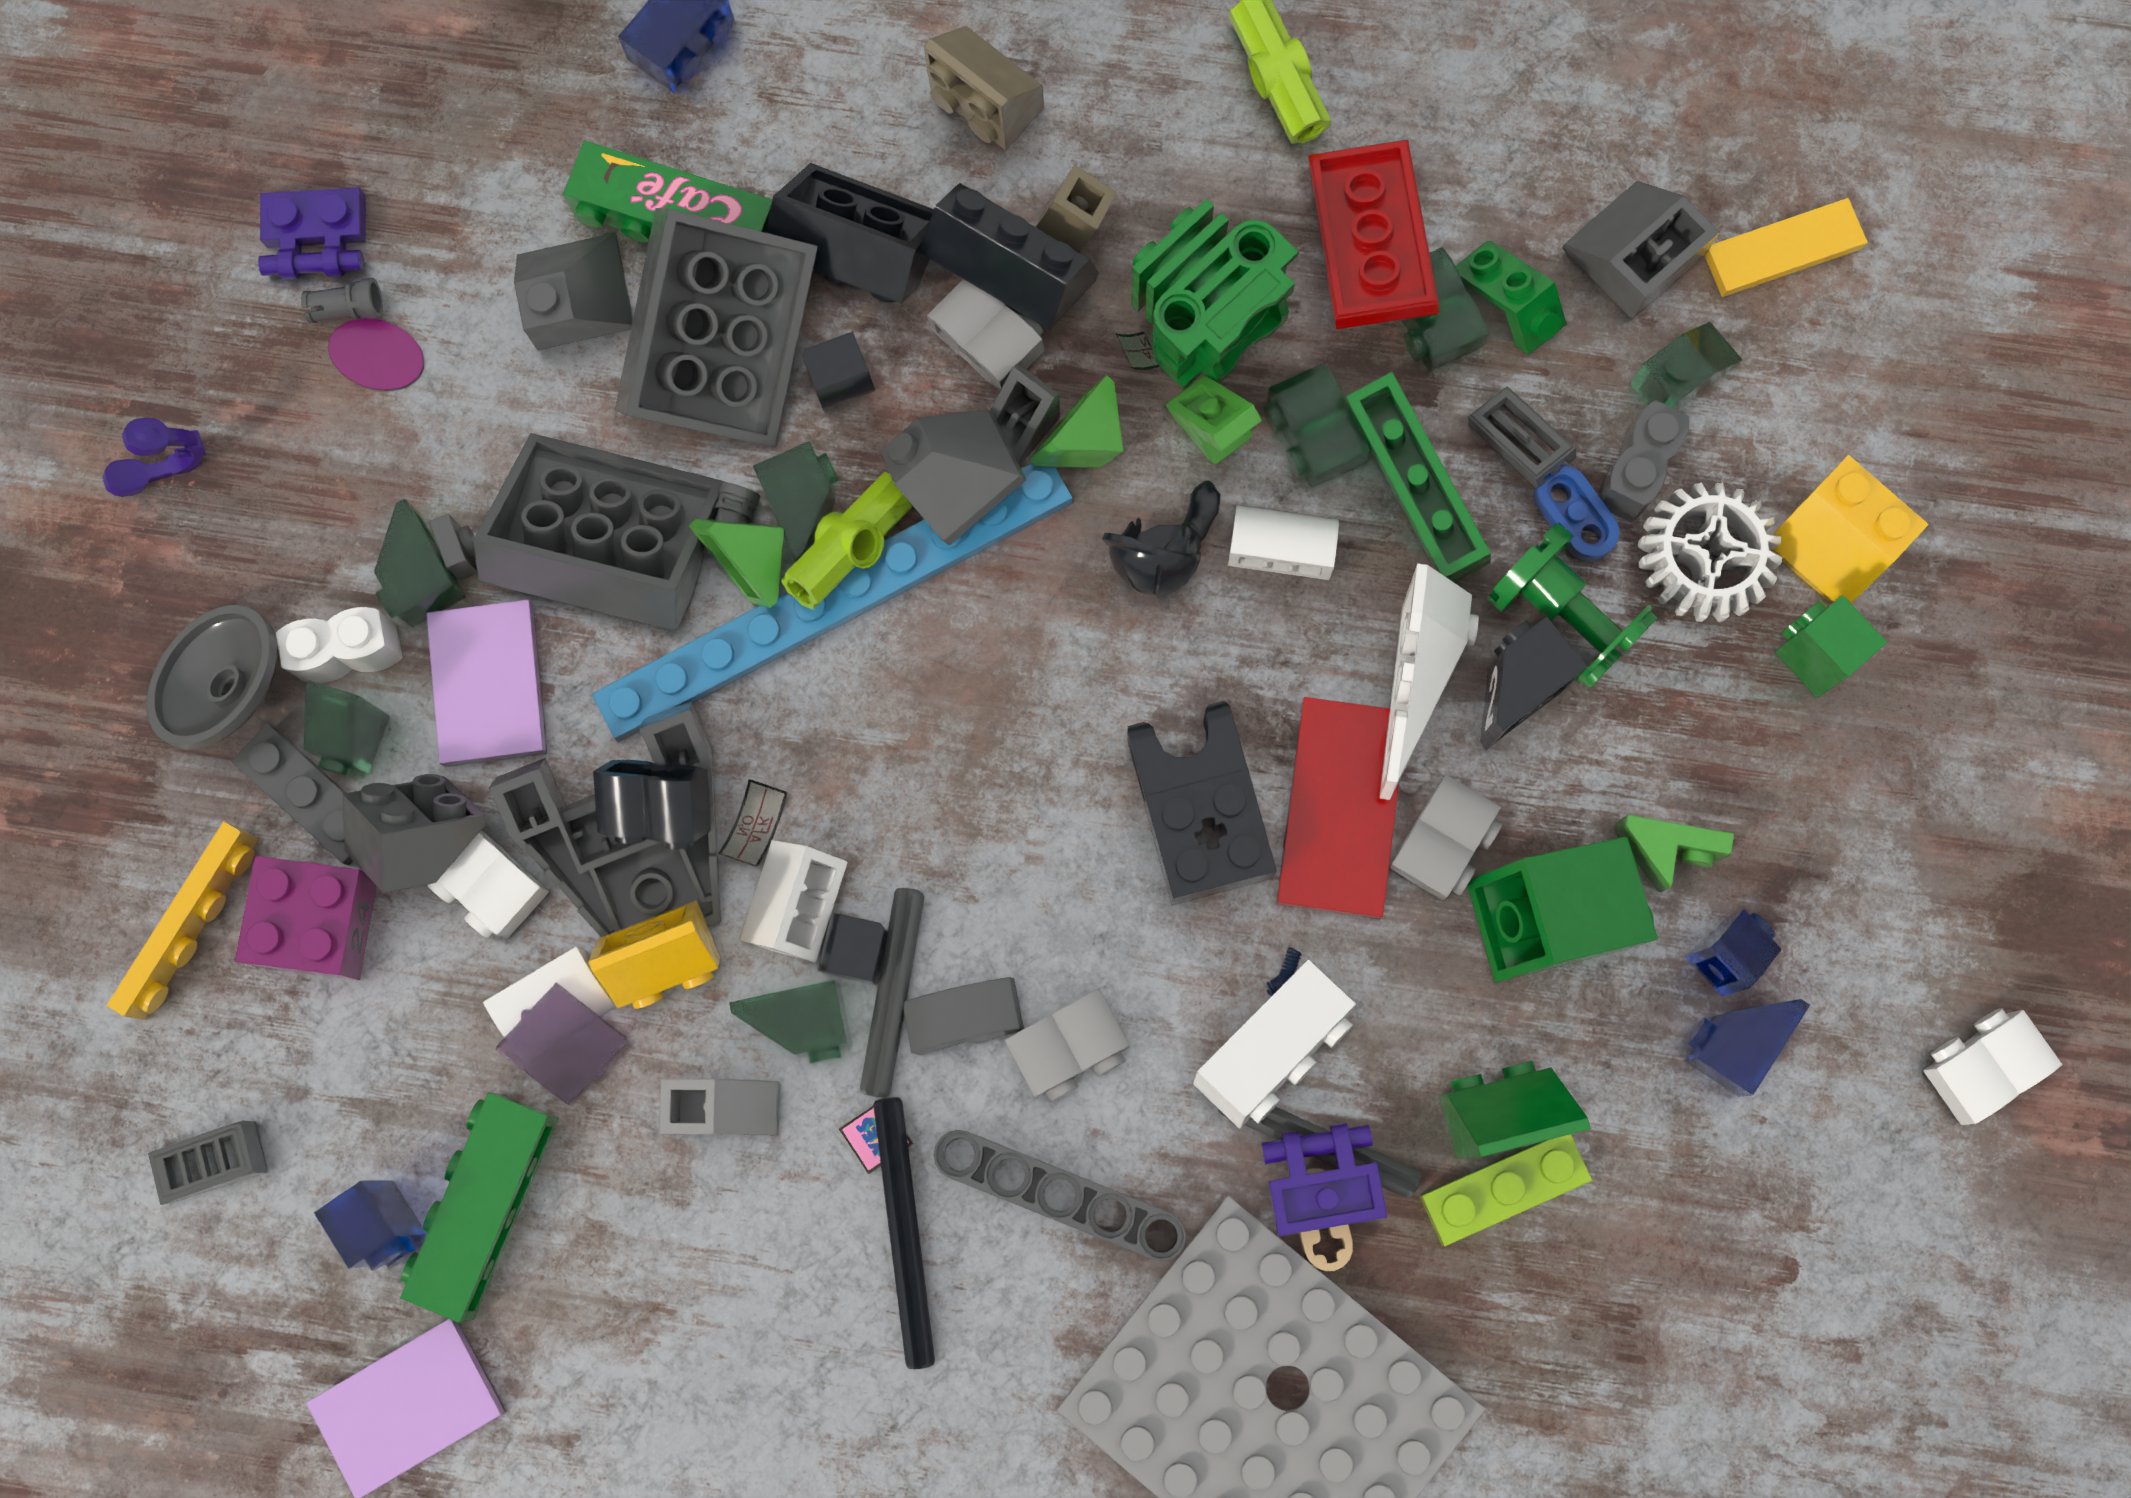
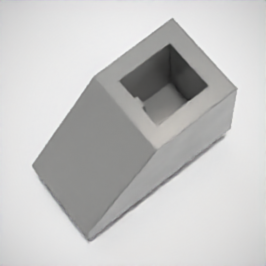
(718, 1107)

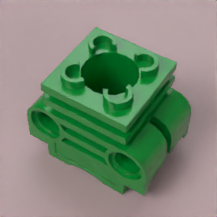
(1211, 292)

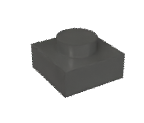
(455, 546)

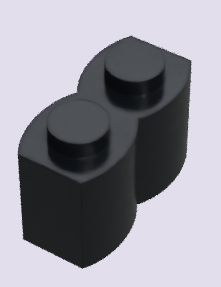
(652, 802)

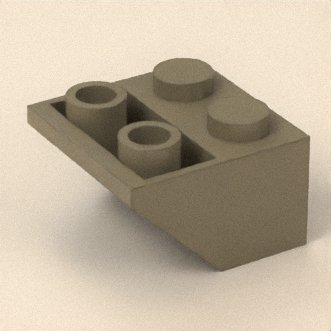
(981, 86)

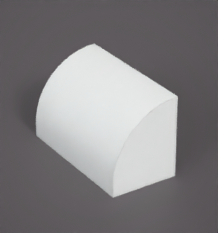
(1283, 542)
(793, 900)
(568, 970)

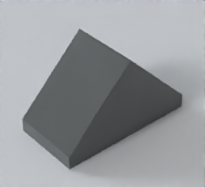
(1025, 411)

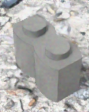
(986, 332)
(1446, 838)
(1067, 1045)

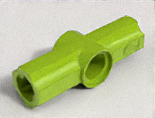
(1280, 69)
(846, 542)

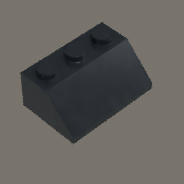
(859, 230)
(1006, 256)

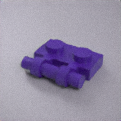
(312, 219)
(1325, 1197)

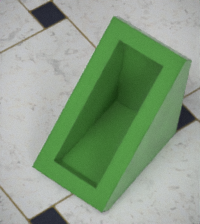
(1087, 434)
(747, 554)

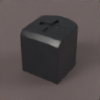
(838, 371)
(853, 949)

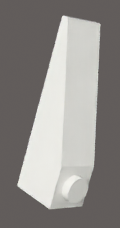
(1430, 644)

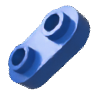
(1580, 512)

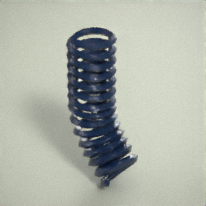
(1287, 974)

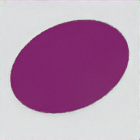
(375, 354)

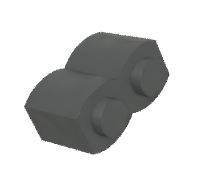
(1644, 460)

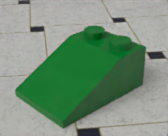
(1509, 1112)

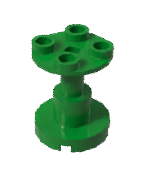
(1557, 591)

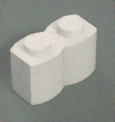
(330, 649)
(490, 887)
(1991, 1065)

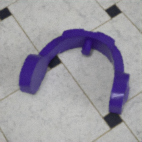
(150, 438)

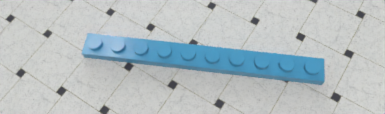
(775, 631)

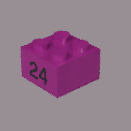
(306, 918)

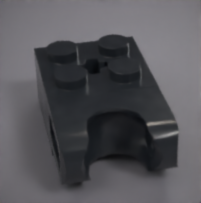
(1198, 793)

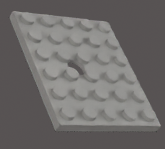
(1188, 1374)

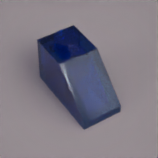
(1735, 952)
(1743, 1044)

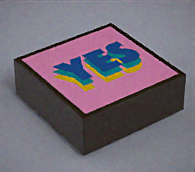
(863, 1140)

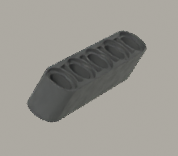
(1031, 1195)

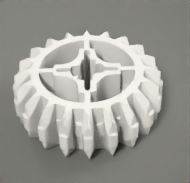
(1719, 511)

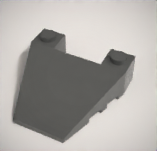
(605, 879)

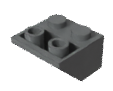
(1641, 244)
(408, 830)

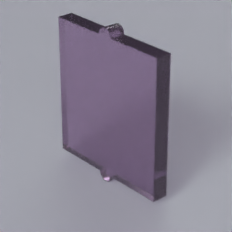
(561, 1043)

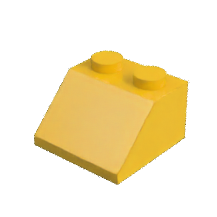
(1846, 532)
(655, 956)

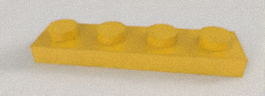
(175, 935)

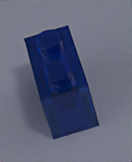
(674, 35)
(371, 1225)

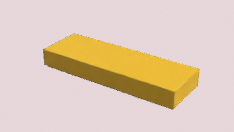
(1785, 247)

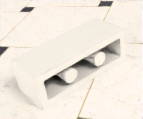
(1275, 1046)

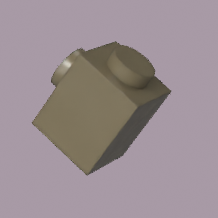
(1076, 209)

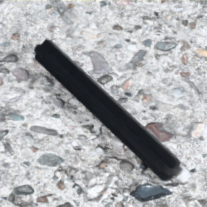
(904, 1233)

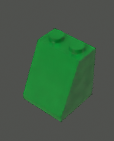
(1561, 908)

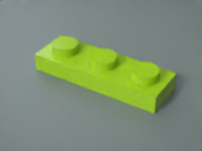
(1505, 1188)

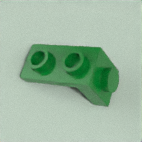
(1519, 290)

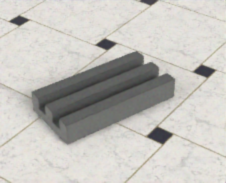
(1547, 463)

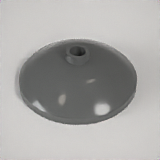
(212, 677)

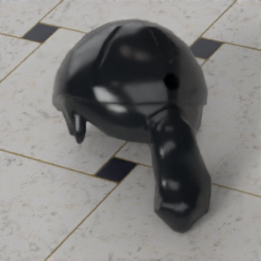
(1164, 555)

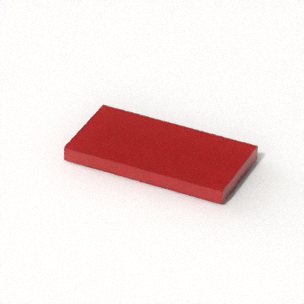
(1373, 235)
(1335, 820)

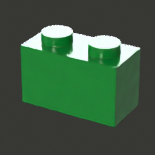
(1828, 644)

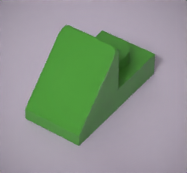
(1214, 417)
(1658, 843)

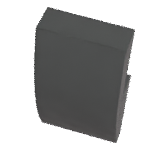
(962, 1015)

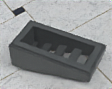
(247, 1153)

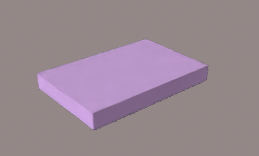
(486, 683)
(405, 1408)

